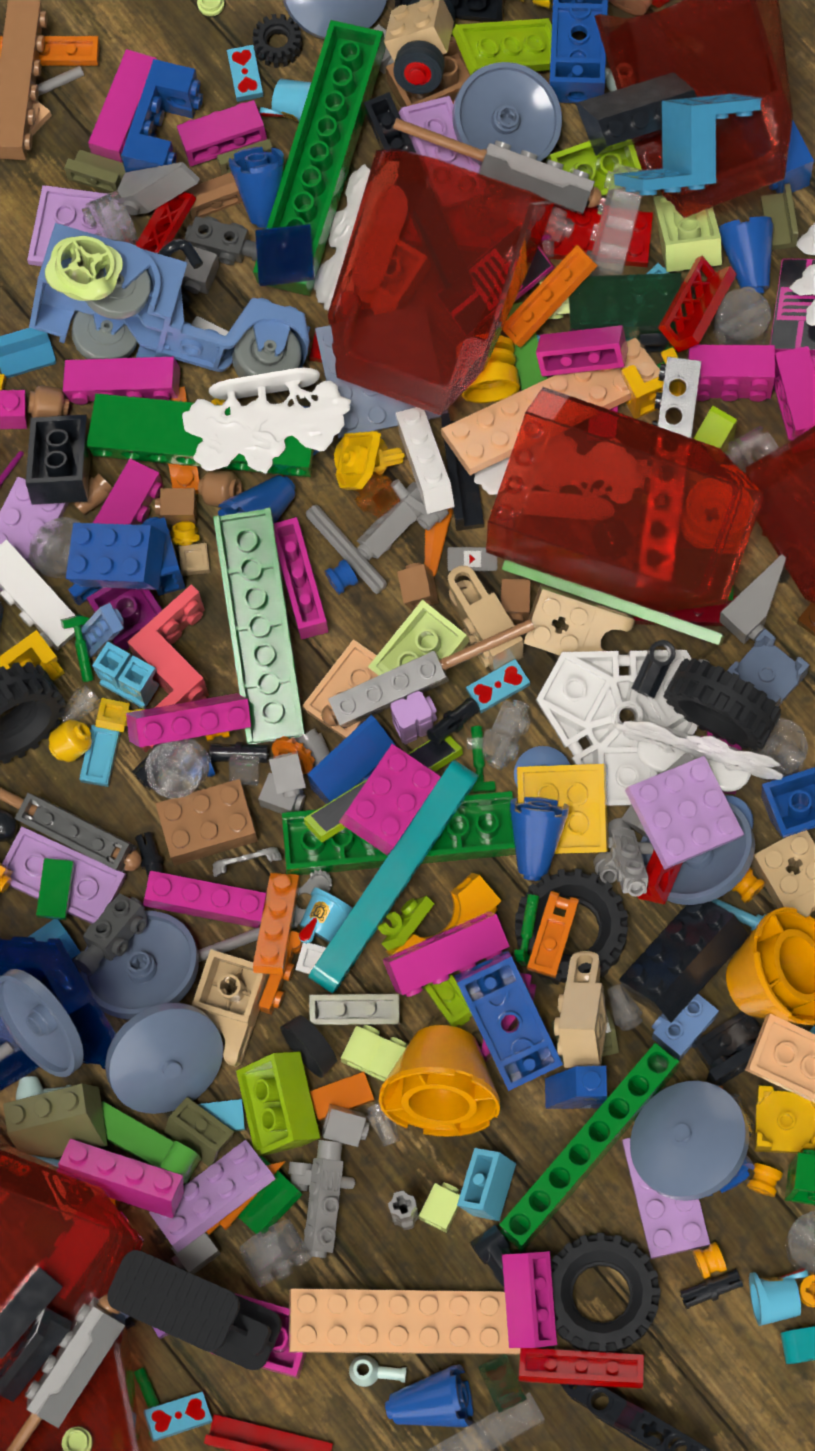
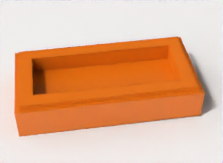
(345, 1093)

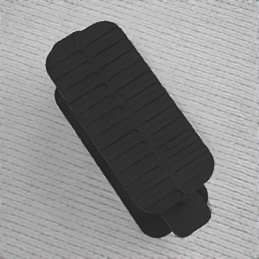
(194, 1310)

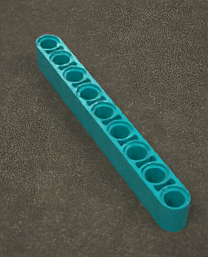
(393, 876)

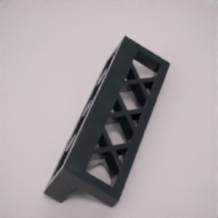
(465, 491)
(32, 1352)

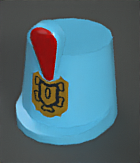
(287, 99)
(323, 916)
(775, 1297)

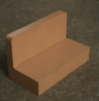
(214, 196)

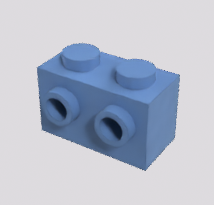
(685, 1028)

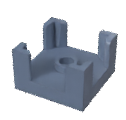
(770, 669)

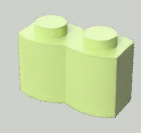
(372, 1053)

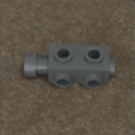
(216, 242)
(111, 932)

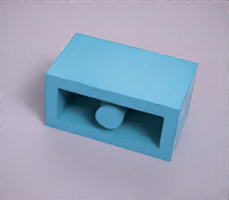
(486, 1184)

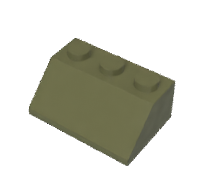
(48, 1121)

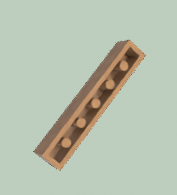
(18, 75)

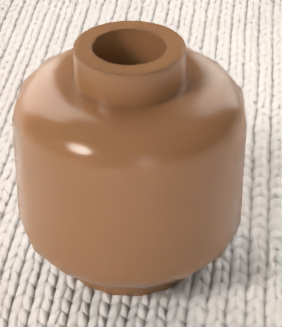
(47, 402)
(219, 486)

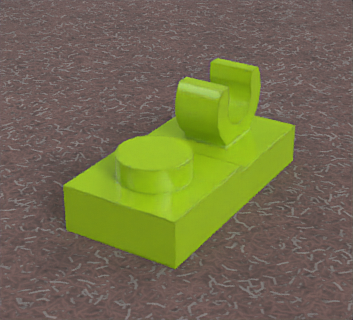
(404, 925)
(449, 1001)

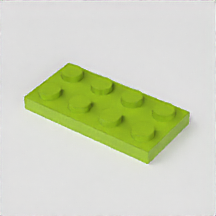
(505, 41)

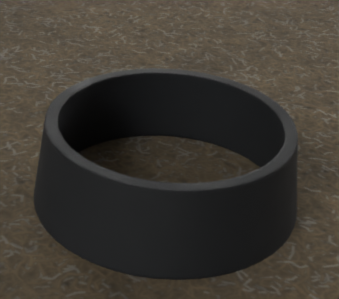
(314, 1049)

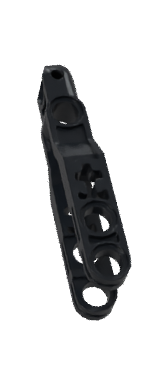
(632, 1420)

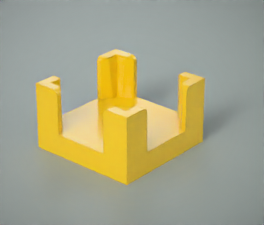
(644, 394)
(33, 650)
(783, 1122)

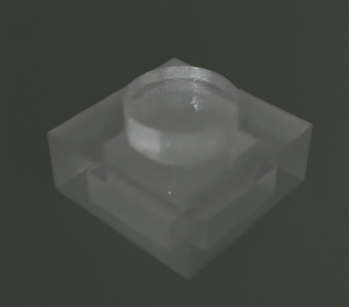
(244, 768)

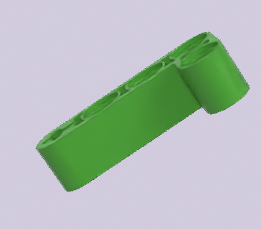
(148, 1144)

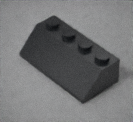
(630, 112)

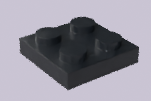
(726, 1069)

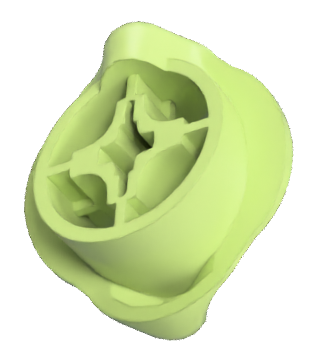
(79, 278)

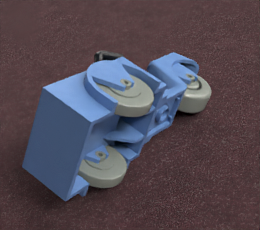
(149, 311)

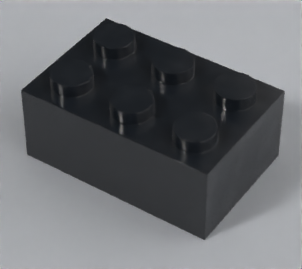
(58, 459)

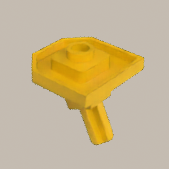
(362, 457)

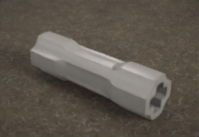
(403, 1200)

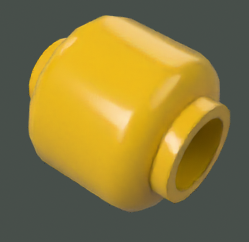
(70, 740)

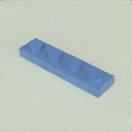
(101, 627)

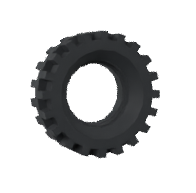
(722, 704)
(37, 709)
(598, 899)
(641, 1281)

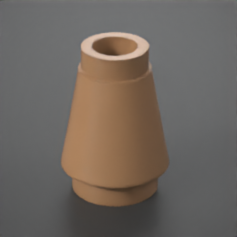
(98, 492)

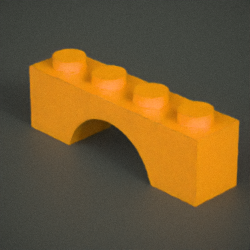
(469, 899)

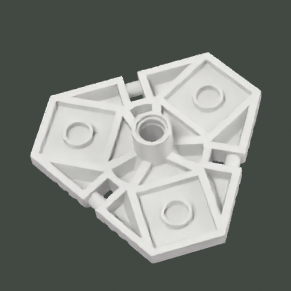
(586, 700)

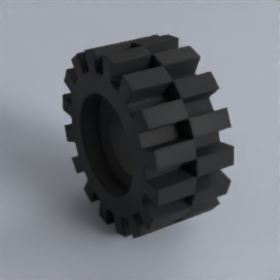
(279, 54)

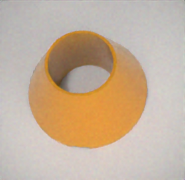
(776, 968)
(441, 1084)

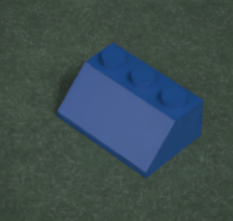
(350, 761)
(791, 802)

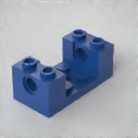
(577, 65)
(169, 90)
(493, 992)

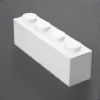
(425, 460)
(33, 597)

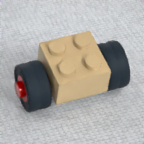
(417, 40)

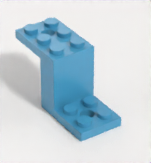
(688, 143)

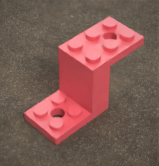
(154, 647)

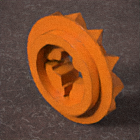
(285, 745)

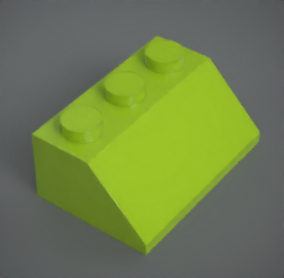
(584, 159)
(278, 1103)

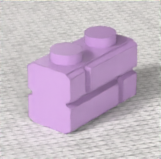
(413, 716)

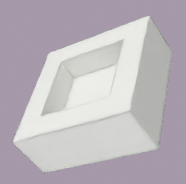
(308, 957)

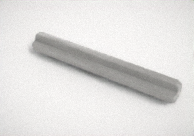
(346, 549)

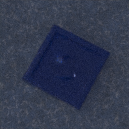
(285, 255)

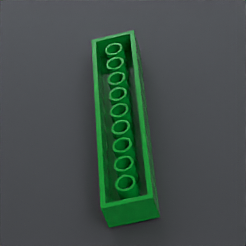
(327, 136)

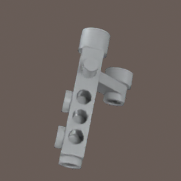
(396, 520)
(624, 859)
(323, 1205)

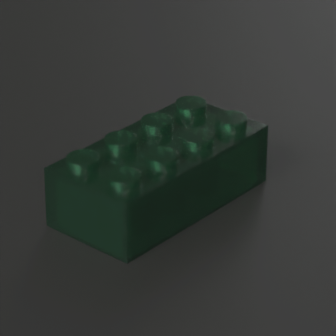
(625, 300)

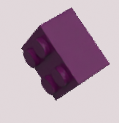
(135, 606)

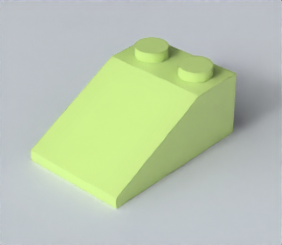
(688, 237)
(420, 634)

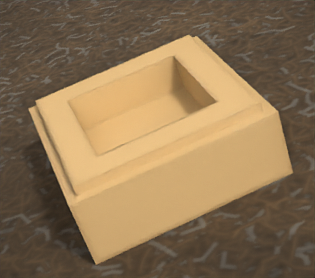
(194, 559)

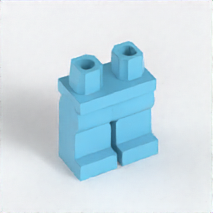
(128, 680)

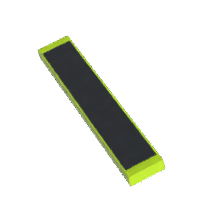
(325, 821)

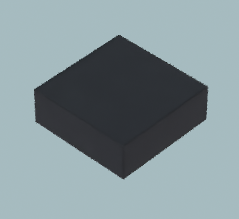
(653, 342)

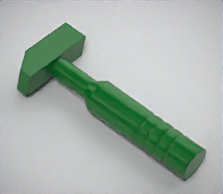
(80, 645)
(479, 763)
(527, 929)
(146, 1389)

